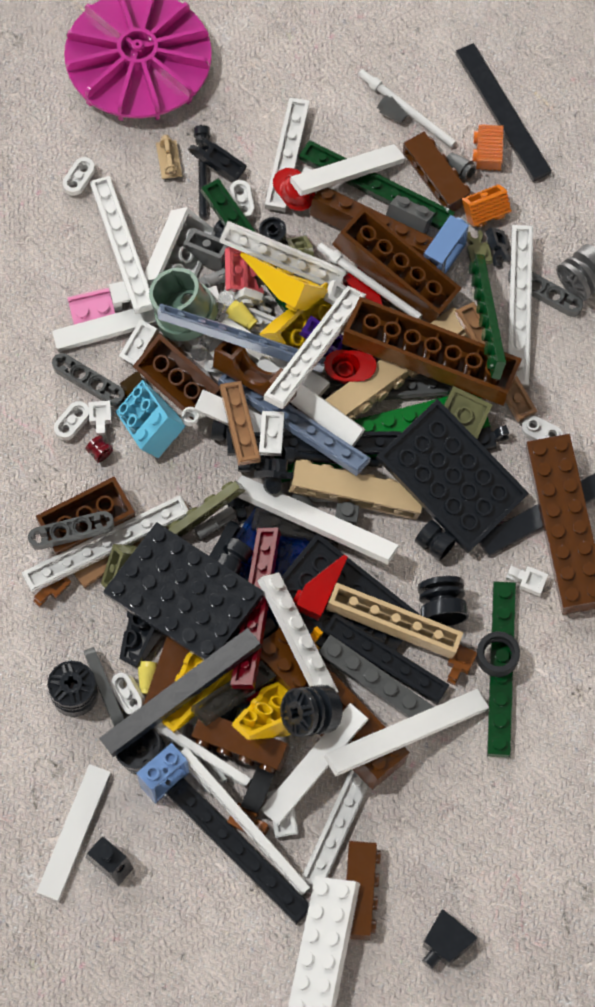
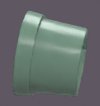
(170, 290)

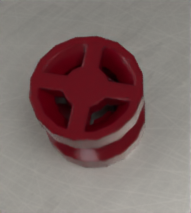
(99, 448)

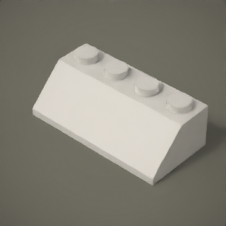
(170, 250)

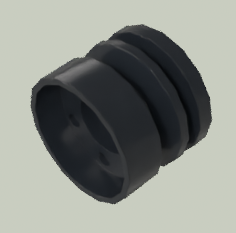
(443, 600)
(73, 701)
(311, 710)
(133, 760)

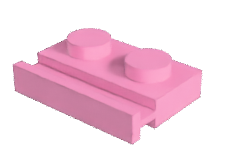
(91, 306)

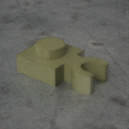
(477, 247)

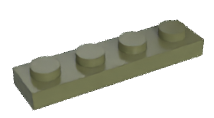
(211, 505)

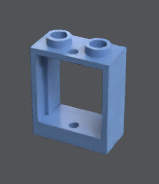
(448, 243)
(166, 766)

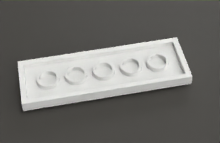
(324, 943)

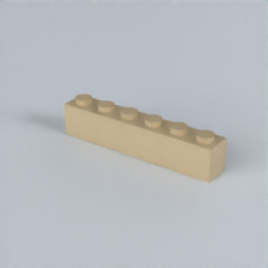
(362, 490)
(394, 621)

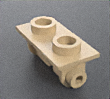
(168, 158)

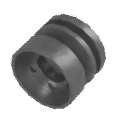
(578, 272)

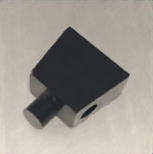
(109, 860)
(446, 940)

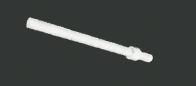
(377, 85)
(337, 259)

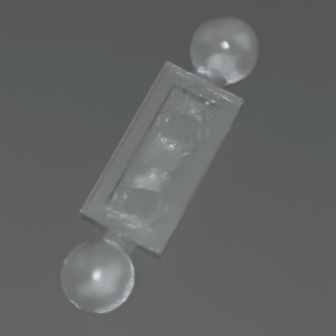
(199, 351)

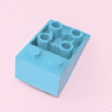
(150, 420)

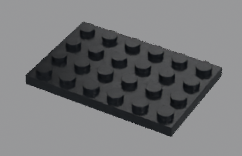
(452, 475)
(316, 558)
(183, 592)

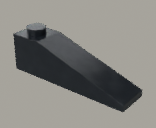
(137, 640)

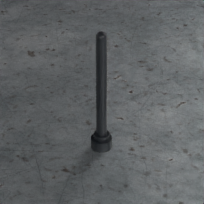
(204, 131)
(292, 455)

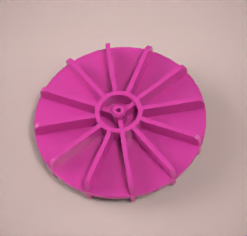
(137, 56)

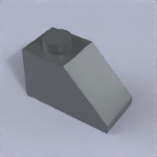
(206, 249)

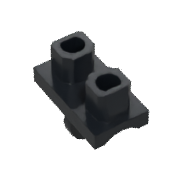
(273, 471)

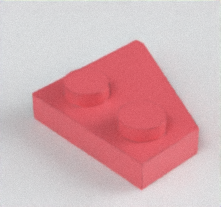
(238, 272)

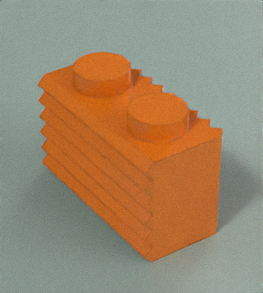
(489, 147)
(486, 205)

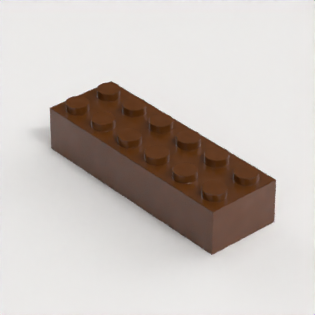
(396, 265)

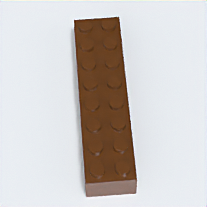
(427, 350)
(564, 521)
(281, 660)

